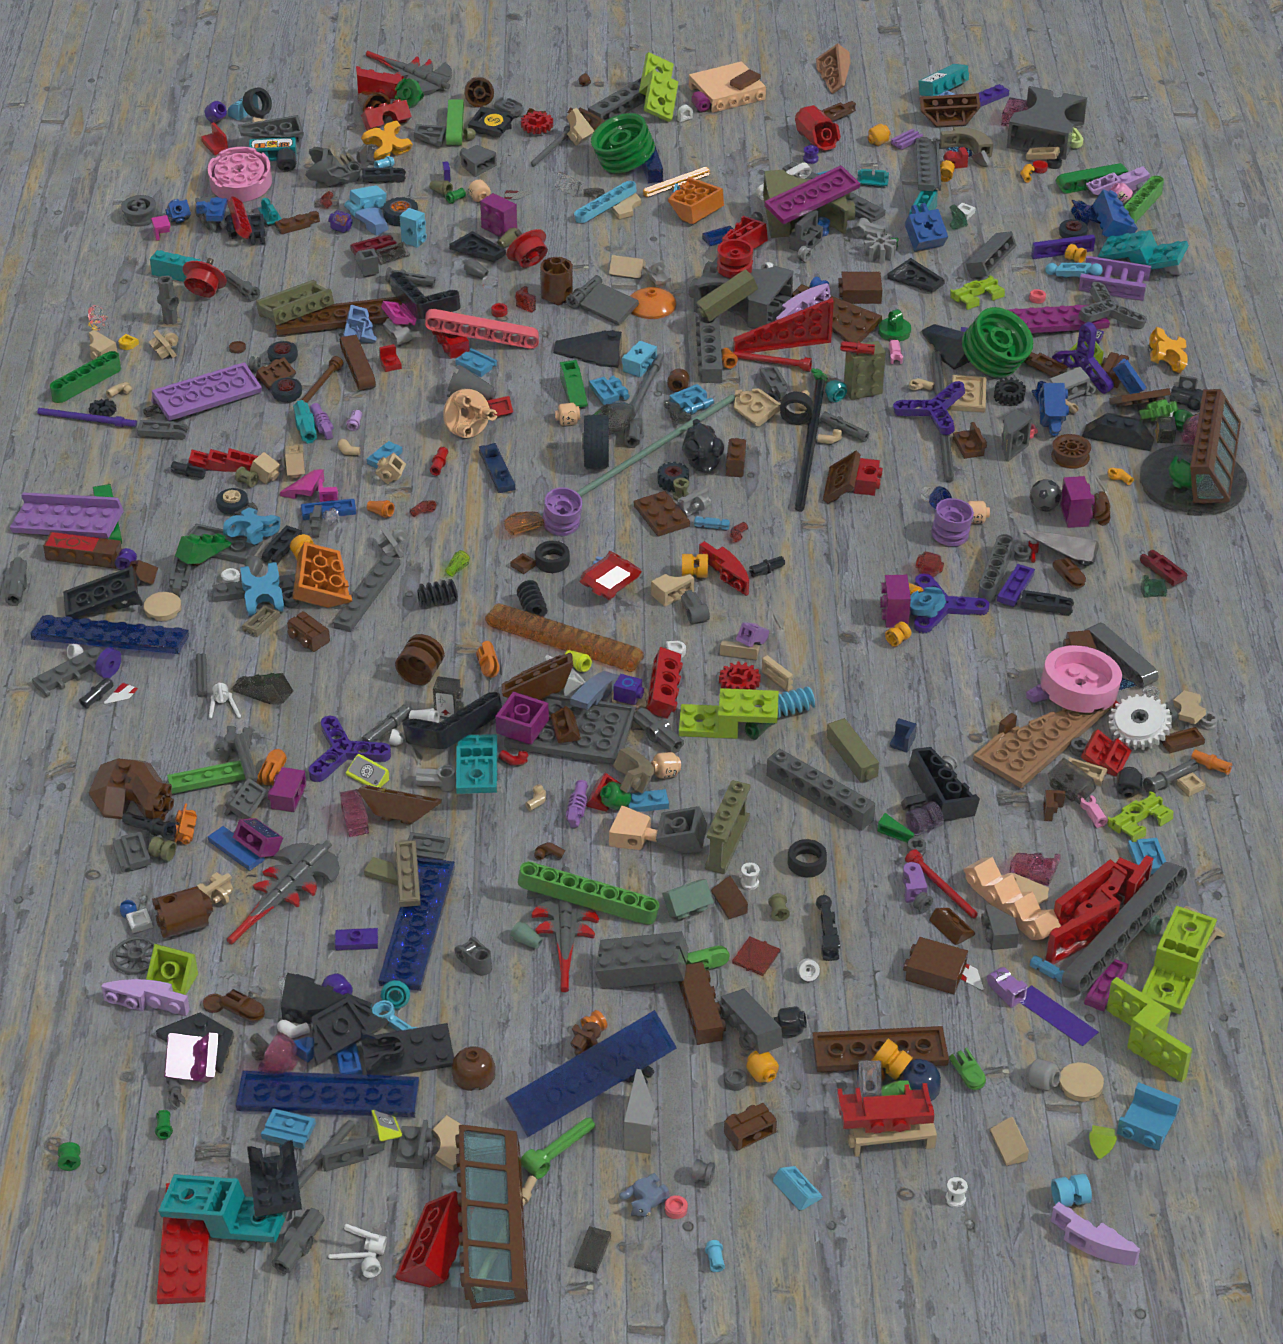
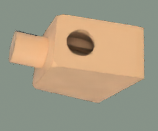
(631, 830)

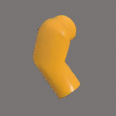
(1026, 171)
(1120, 474)

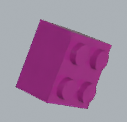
(498, 214)
(1076, 501)
(895, 600)
(522, 718)

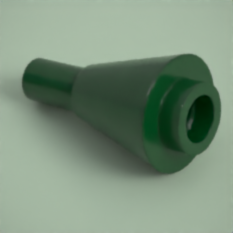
(755, 730)

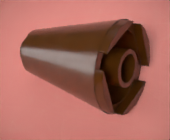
(372, 99)

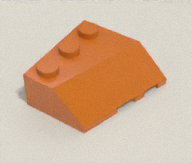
(696, 200)
(320, 577)

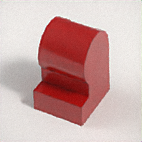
(959, 158)

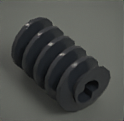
(436, 592)
(531, 598)

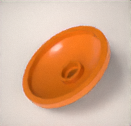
(653, 303)

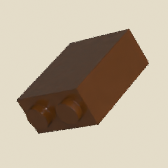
(860, 287)
(936, 965)

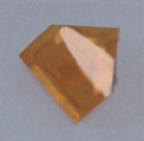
(523, 521)

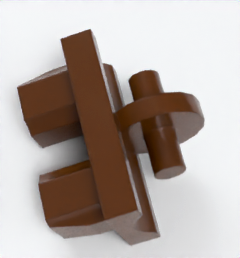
(586, 1037)

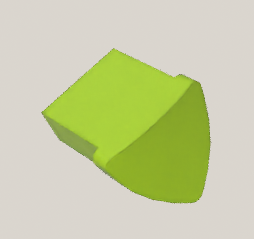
(1102, 1140)

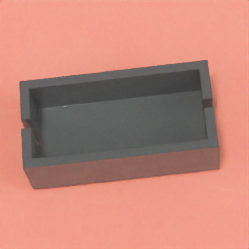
(642, 960)

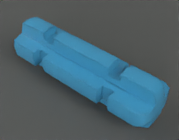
(714, 523)
(1046, 968)

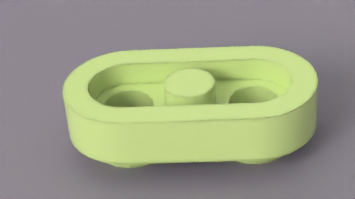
(1077, 139)

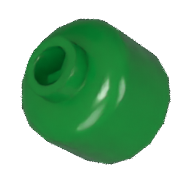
(614, 797)

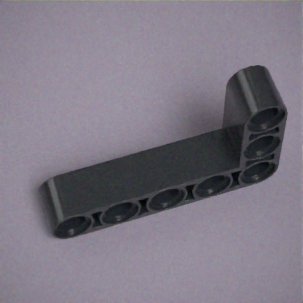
(417, 302)
(454, 727)

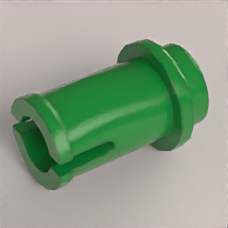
(451, 197)
(163, 1127)

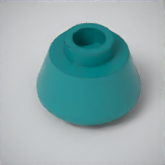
(835, 390)
(398, 1000)

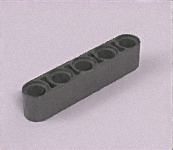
(995, 567)
(1130, 662)

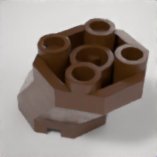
(149, 791)

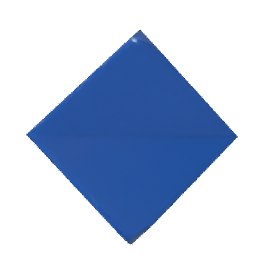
(305, 1048)

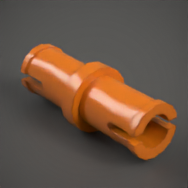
(1212, 762)

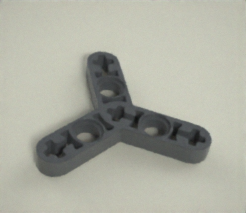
(1105, 307)

